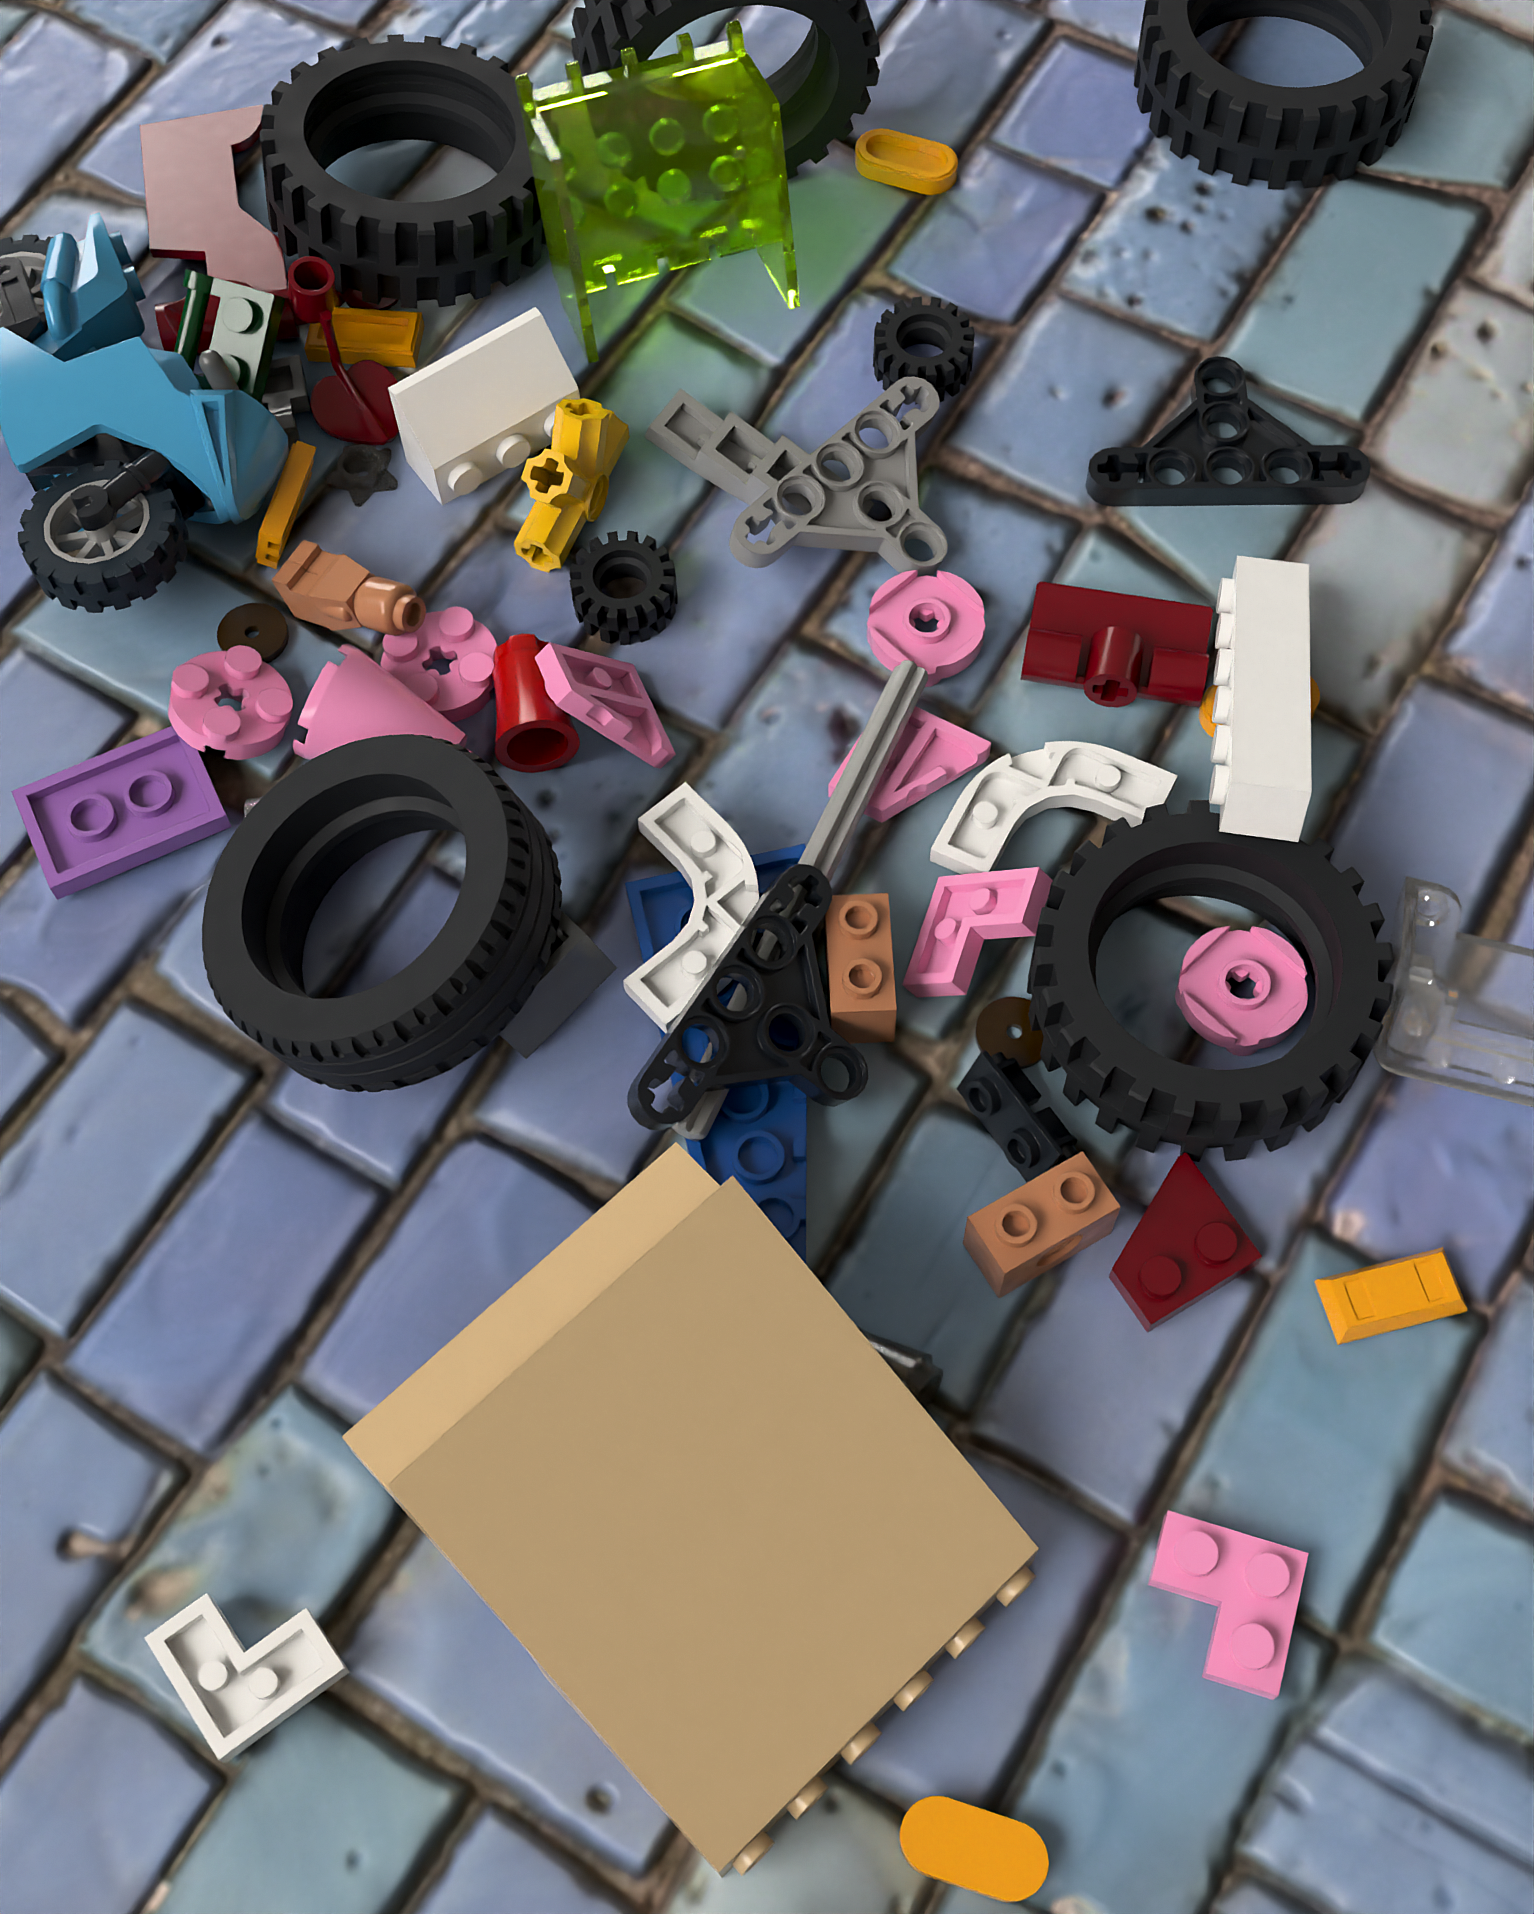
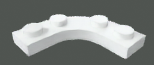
(1038, 780)
(723, 893)

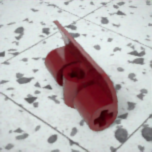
(1117, 645)

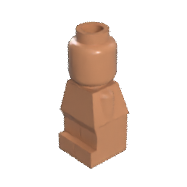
(344, 594)

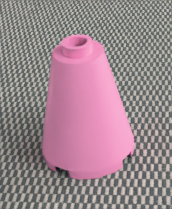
(363, 703)

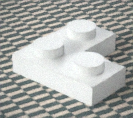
(242, 1692)

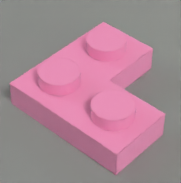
(963, 915)
(1252, 1586)

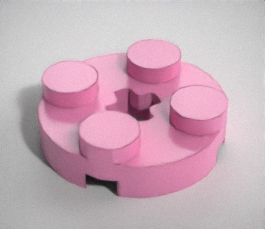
(944, 598)
(451, 636)
(236, 676)
(1235, 1022)

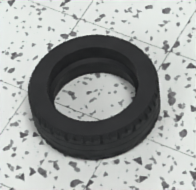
(307, 838)

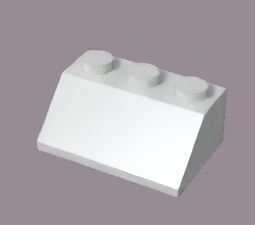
(482, 406)

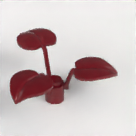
(353, 402)

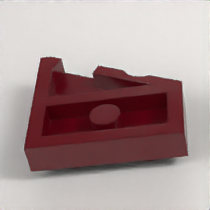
(1181, 1248)

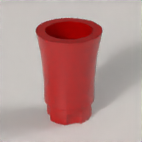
(530, 727)

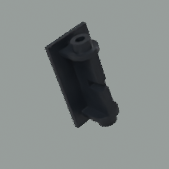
(1002, 1099)

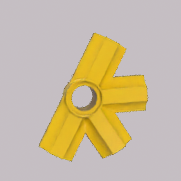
(569, 480)

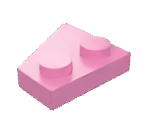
(607, 699)
(923, 761)

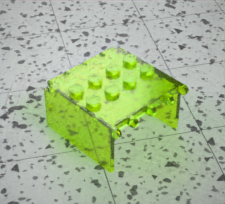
(658, 169)

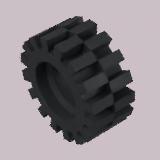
(924, 326)
(616, 561)

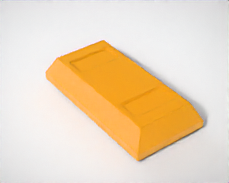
(1390, 1296)

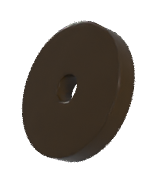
(250, 618)
(997, 1019)

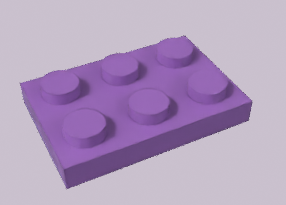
(119, 811)

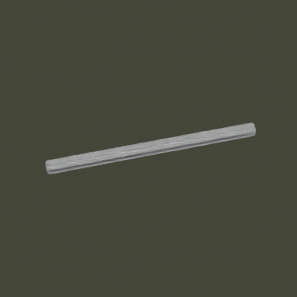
(830, 837)

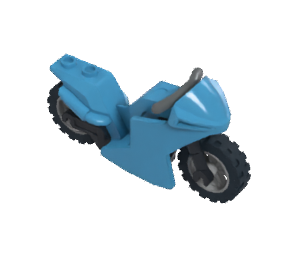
(115, 425)

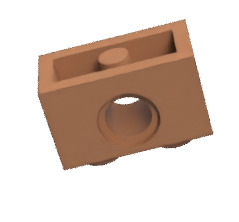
(860, 968)
(1040, 1224)

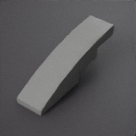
(729, 452)

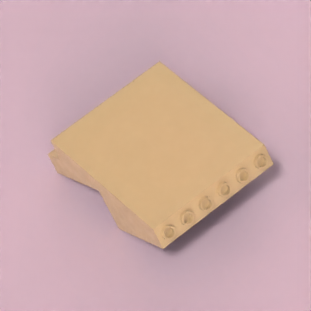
(699, 1504)

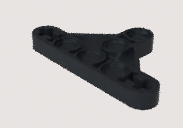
(1254, 451)
(741, 1039)

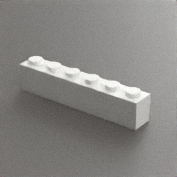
(1262, 700)

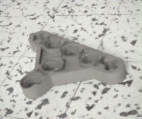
(837, 507)

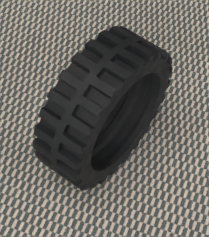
(814, 88)
(1273, 129)
(393, 245)
(1272, 877)

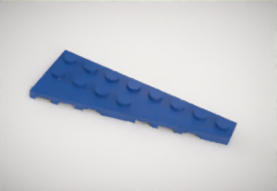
(759, 1127)

